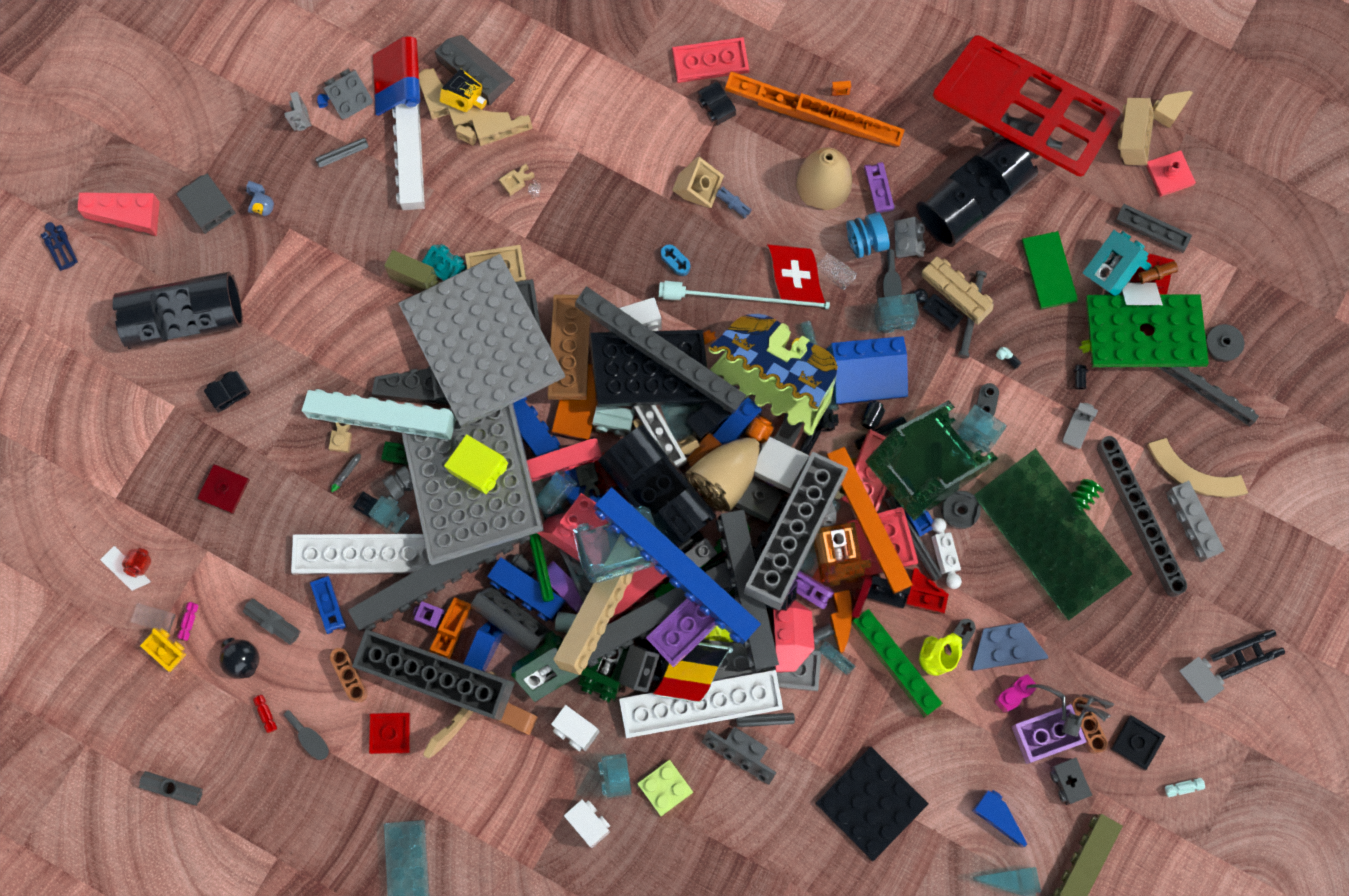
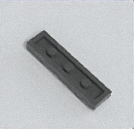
(1153, 228)

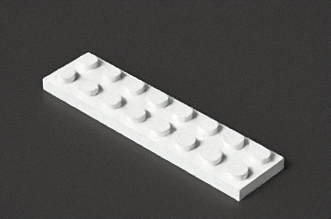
(358, 554)
(724, 701)

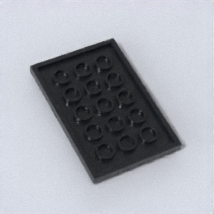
(633, 379)

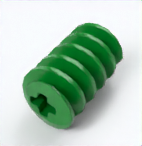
(1085, 493)

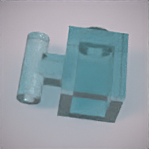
(386, 511)

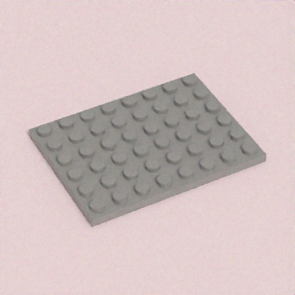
(481, 340)
(458, 516)

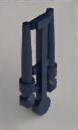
(50, 227)

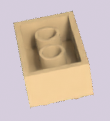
(1136, 131)

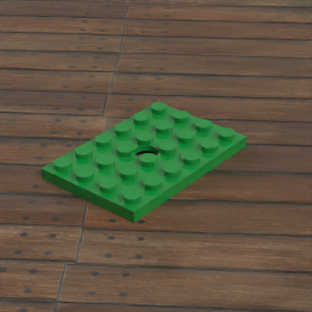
(1117, 337)

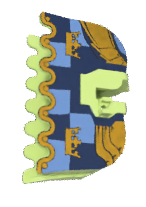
(790, 381)

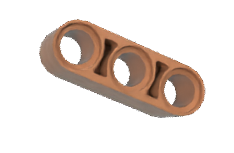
(356, 681)
(518, 719)
(1096, 731)

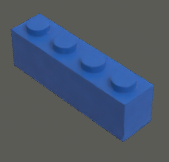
(525, 589)

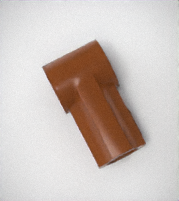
(707, 445)

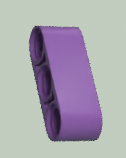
(564, 586)

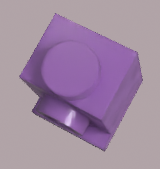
(424, 608)

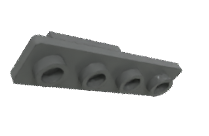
(742, 751)

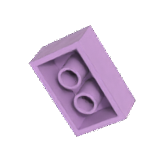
(1044, 735)

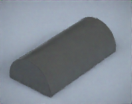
(510, 618)

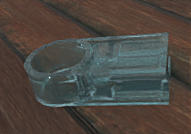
(836, 658)

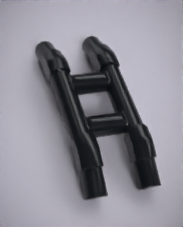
(1243, 665)

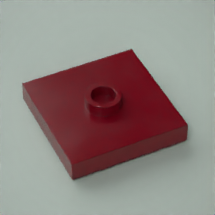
(223, 489)
(861, 595)

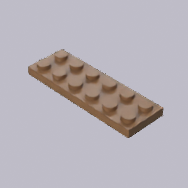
(571, 348)

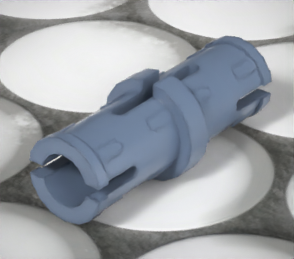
(733, 202)

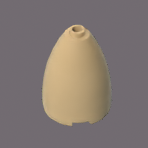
(824, 179)
(725, 473)

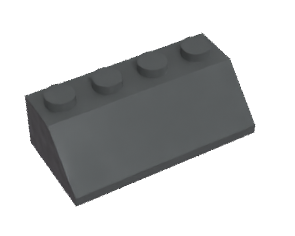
(461, 53)

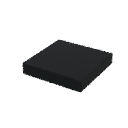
(1137, 742)

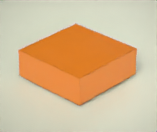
(841, 88)

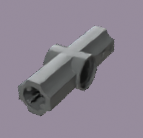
(271, 621)
(159, 785)

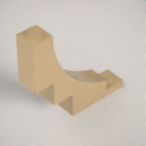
(487, 125)

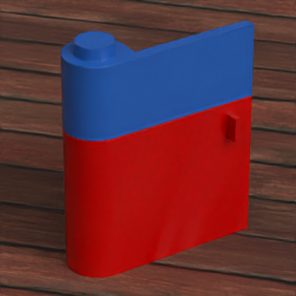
(396, 75)

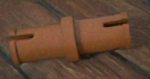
(1158, 272)

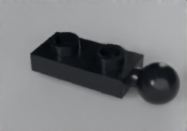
(938, 309)

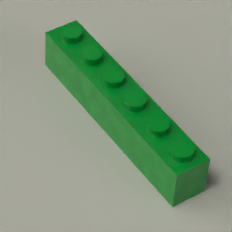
(896, 663)

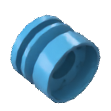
(863, 236)

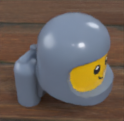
(260, 202)

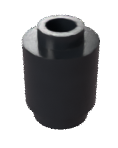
(872, 415)

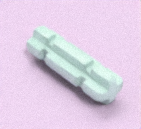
(1185, 787)

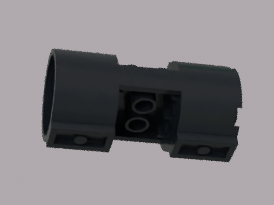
(976, 190)
(178, 310)
(655, 482)

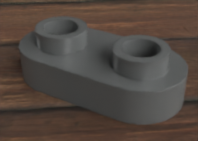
(988, 401)

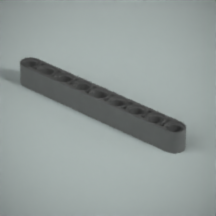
(1141, 526)

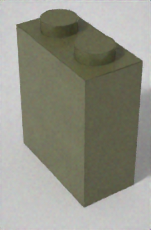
(410, 271)

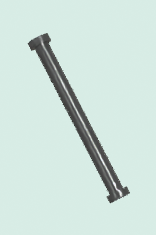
(980, 275)

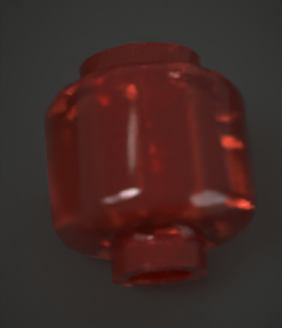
(136, 562)

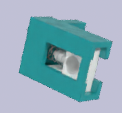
(1120, 268)

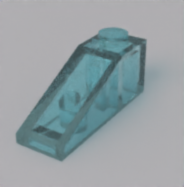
(1017, 882)

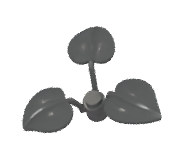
(1073, 722)

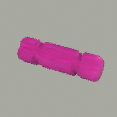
(187, 621)

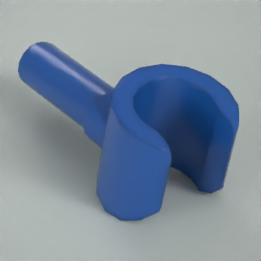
(322, 100)

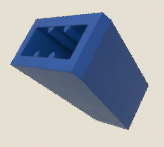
(483, 646)

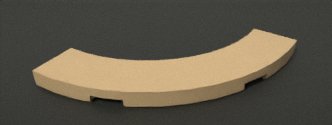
(1201, 483)
(446, 734)

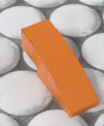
(841, 619)
(451, 628)

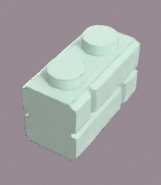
(614, 420)

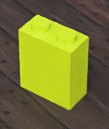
(476, 464)

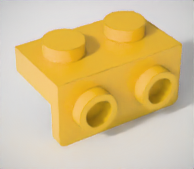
(163, 649)

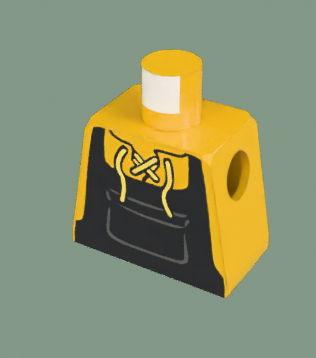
(462, 92)

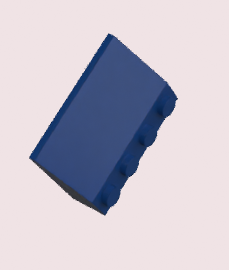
(870, 370)

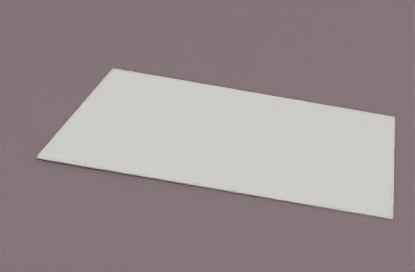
(113, 560)

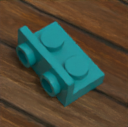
(444, 263)

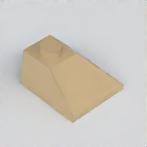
(698, 183)

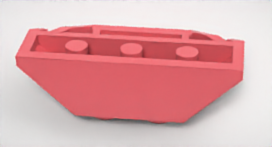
(559, 535)
(792, 636)

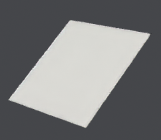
(1141, 294)

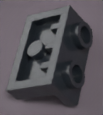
(882, 592)

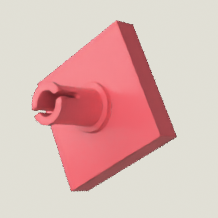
(1170, 173)

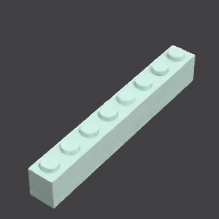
(379, 414)

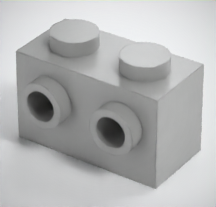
(1202, 679)

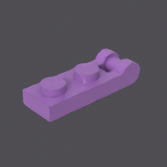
(879, 188)
(808, 587)

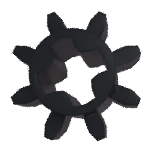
(828, 421)

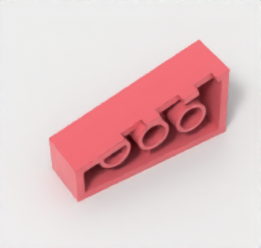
(126, 210)

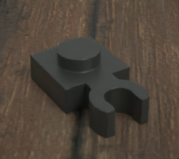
(587, 477)

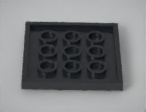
(871, 804)

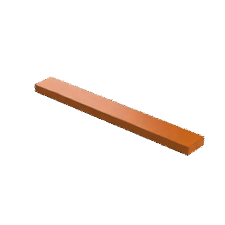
(871, 524)

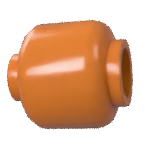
(759, 429)

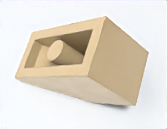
(1170, 107)

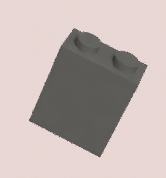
(205, 203)

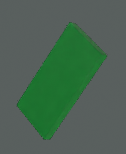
(1049, 270)

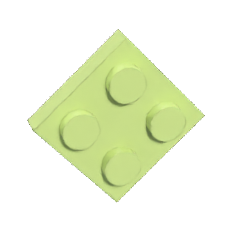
(665, 788)

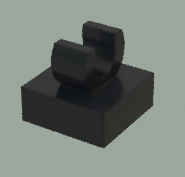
(365, 504)

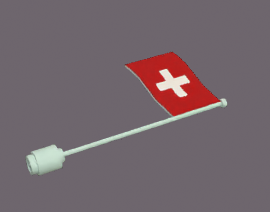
(794, 277)

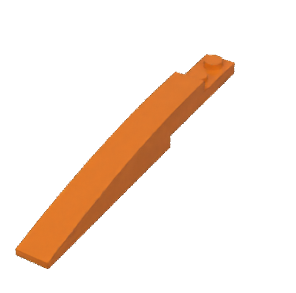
(814, 110)

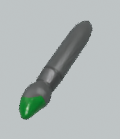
(346, 472)

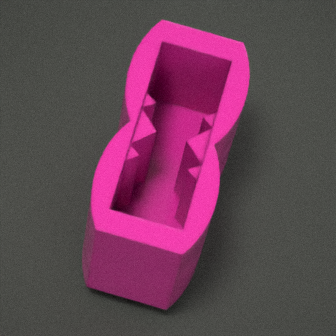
(1015, 694)

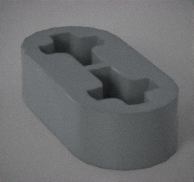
(965, 638)

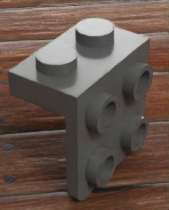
(347, 93)

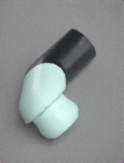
(1005, 353)

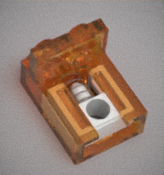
(846, 549)

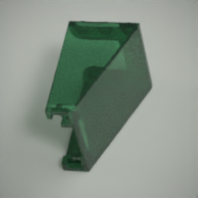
(926, 461)

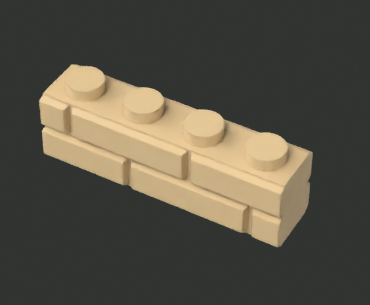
(958, 290)

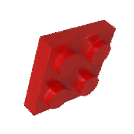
(389, 733)

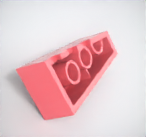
(637, 590)

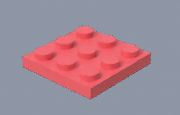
(898, 530)

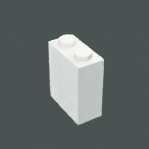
(780, 464)

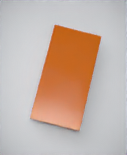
(576, 417)

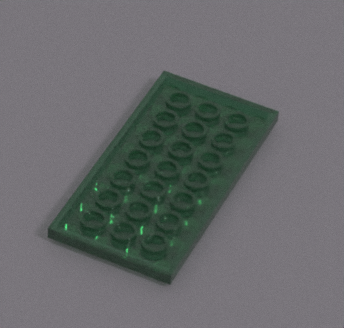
(1052, 534)

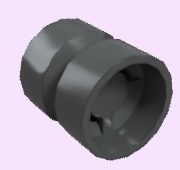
(399, 483)

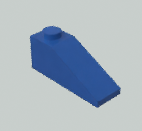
(737, 423)
(998, 815)

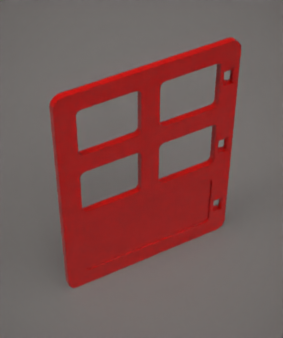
(987, 83)

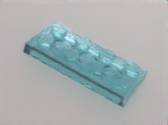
(406, 859)

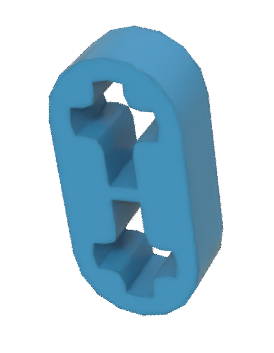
(672, 263)

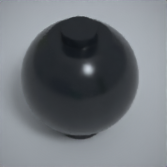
(238, 658)

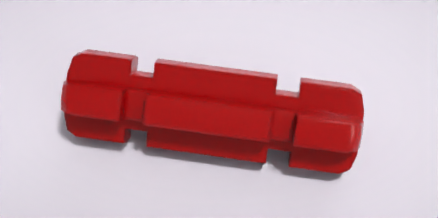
(264, 713)

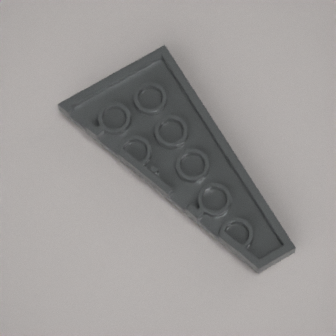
(406, 386)

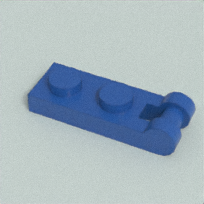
(327, 604)

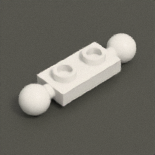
(946, 553)

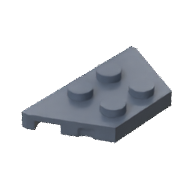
(1006, 647)

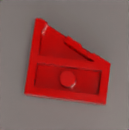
(926, 594)

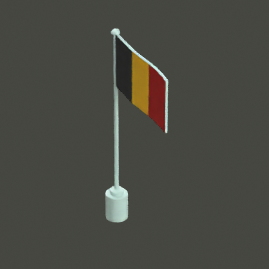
(689, 678)

